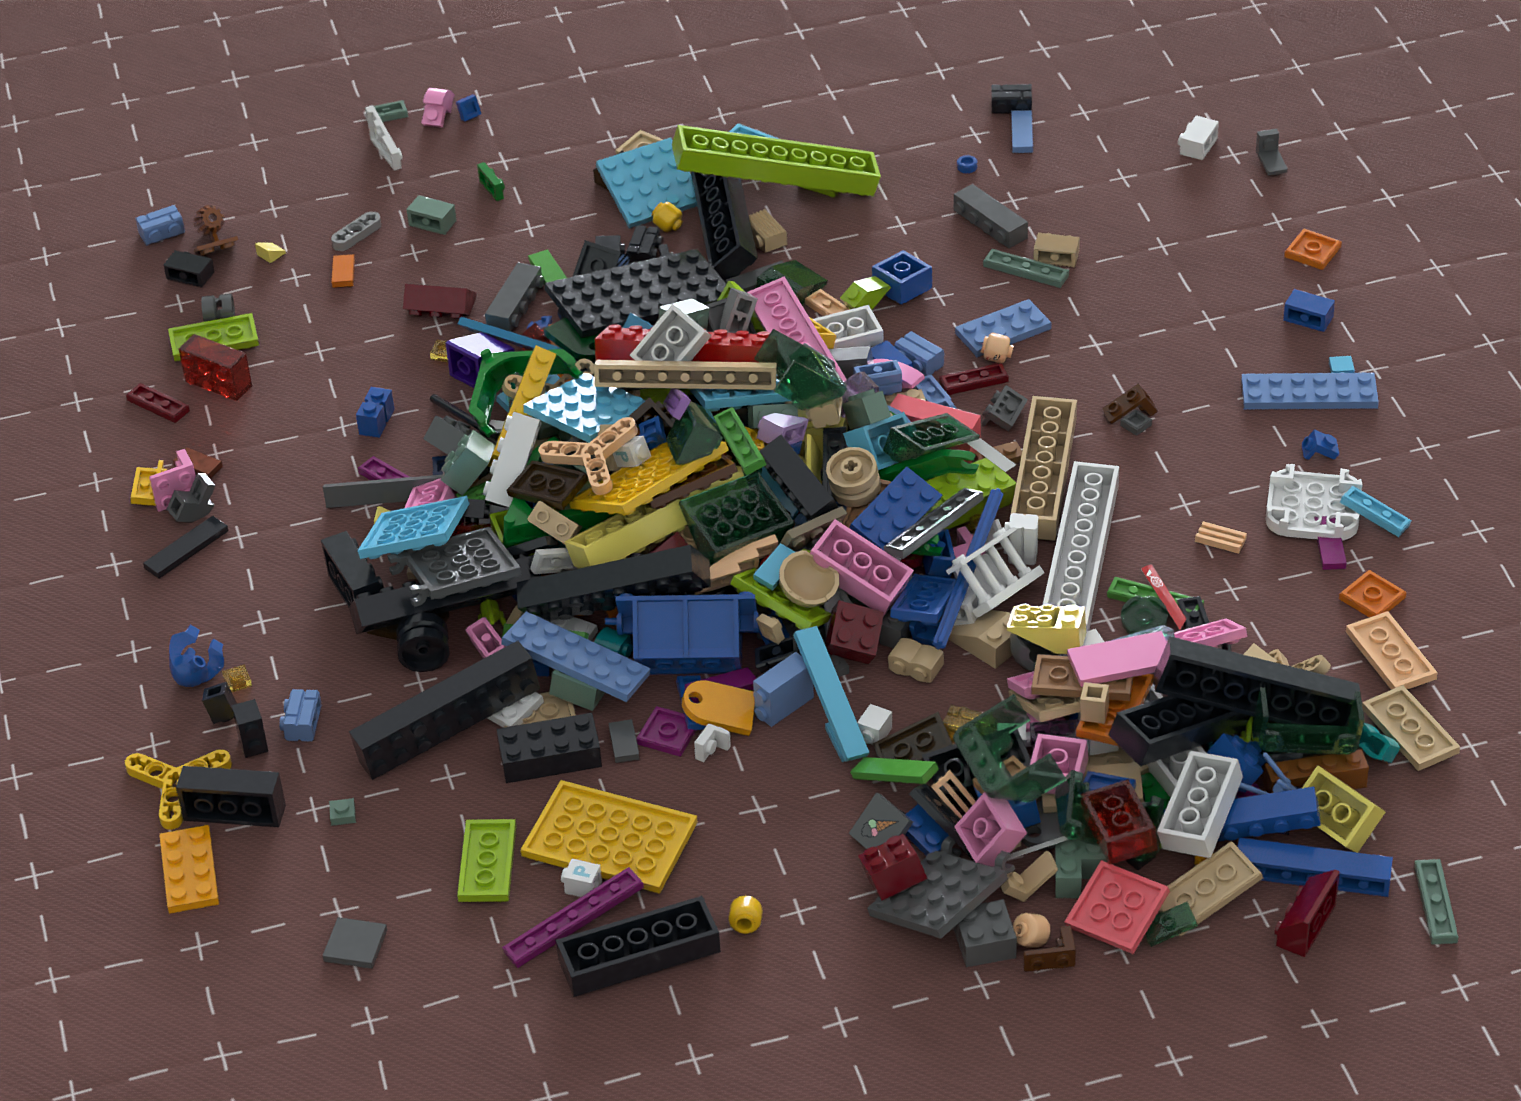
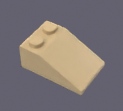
(985, 637)

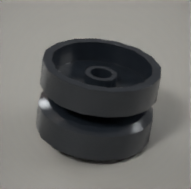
(422, 642)

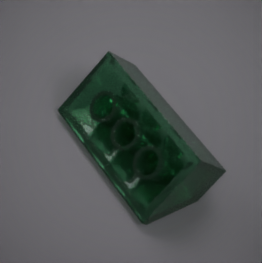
(693, 435)
(926, 437)

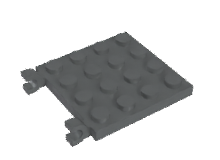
(457, 566)
(948, 894)

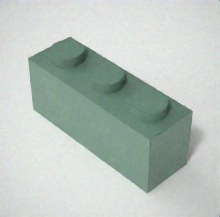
(866, 408)

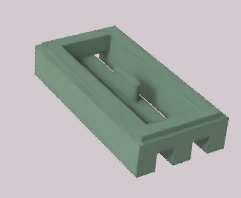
(391, 111)

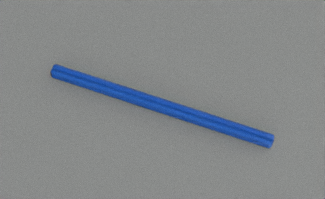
(961, 585)

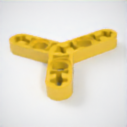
(167, 778)

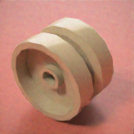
(853, 477)

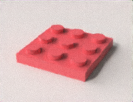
(1117, 907)

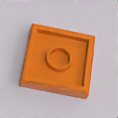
(1313, 249)
(1372, 594)

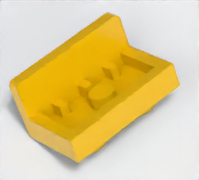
(142, 488)

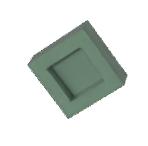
(342, 811)

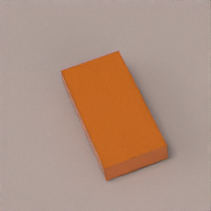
(343, 270)

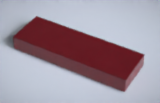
(974, 379)
(157, 403)

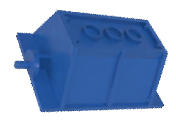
(687, 631)

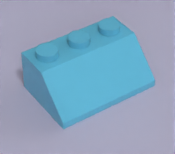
(873, 438)

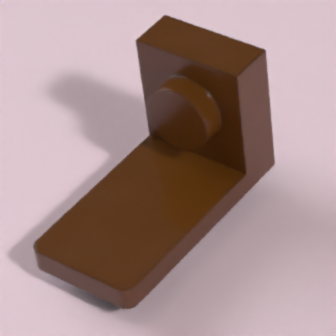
(1127, 402)
(1051, 958)

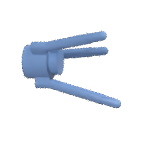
(1282, 784)

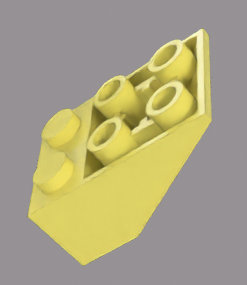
(1049, 626)

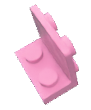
(177, 479)

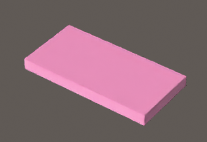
(1117, 658)

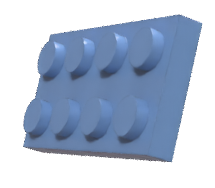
(1015, 321)

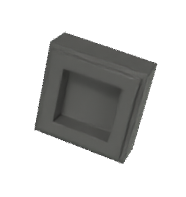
(1136, 422)

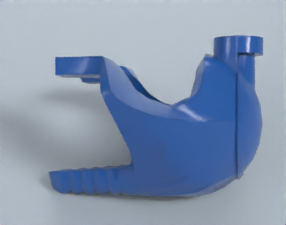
(191, 669)

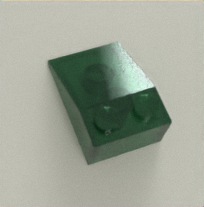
(800, 278)

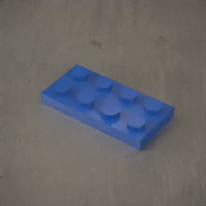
(896, 508)
(923, 599)

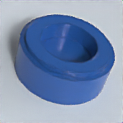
(967, 164)

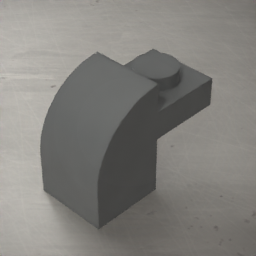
(192, 504)

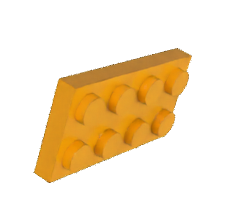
(189, 869)

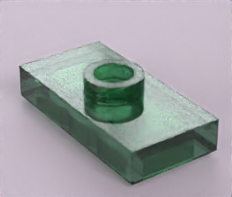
(1171, 923)

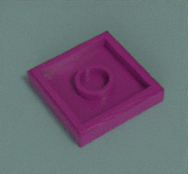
(666, 732)

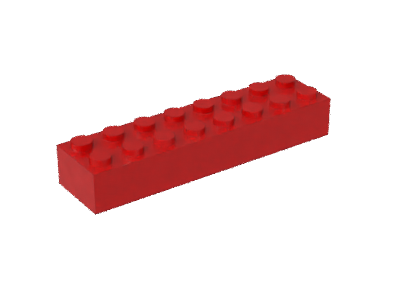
(619, 343)

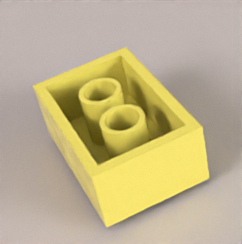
(1343, 810)

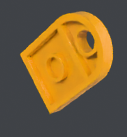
(720, 706)

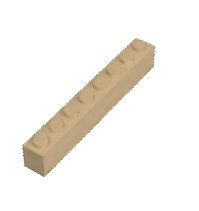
(685, 374)

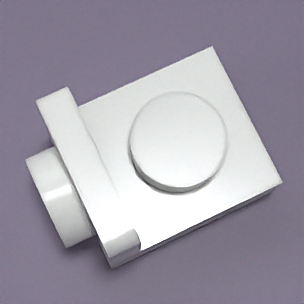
(710, 739)

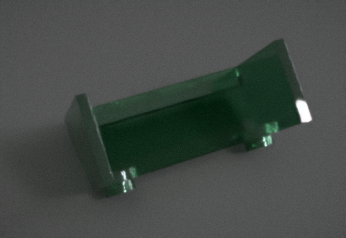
(802, 373)
(988, 738)
(1307, 738)

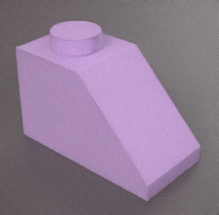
(775, 424)

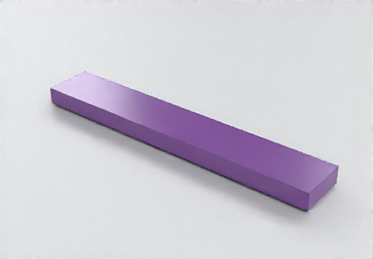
(676, 402)

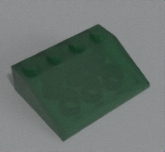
(734, 516)

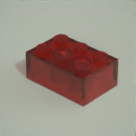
(215, 367)
(1119, 821)

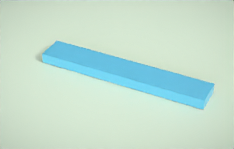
(831, 693)

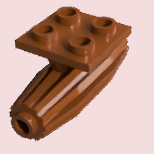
(211, 228)

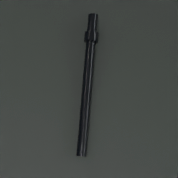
(460, 414)

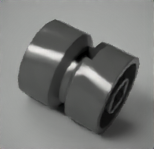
(210, 307)

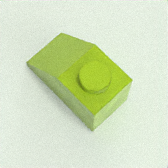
(865, 292)

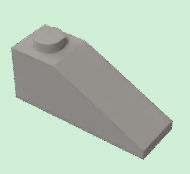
(737, 311)

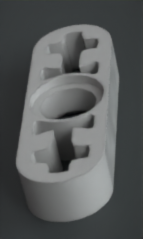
(347, 238)

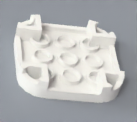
(1301, 496)

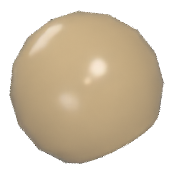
(806, 581)

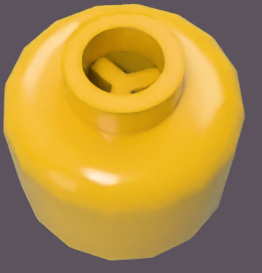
(667, 217)
(745, 914)

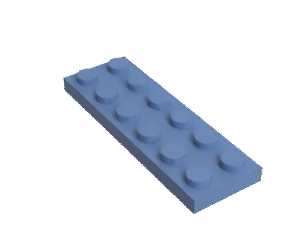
(1309, 391)
(577, 656)

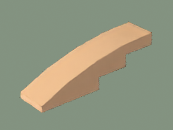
(739, 561)

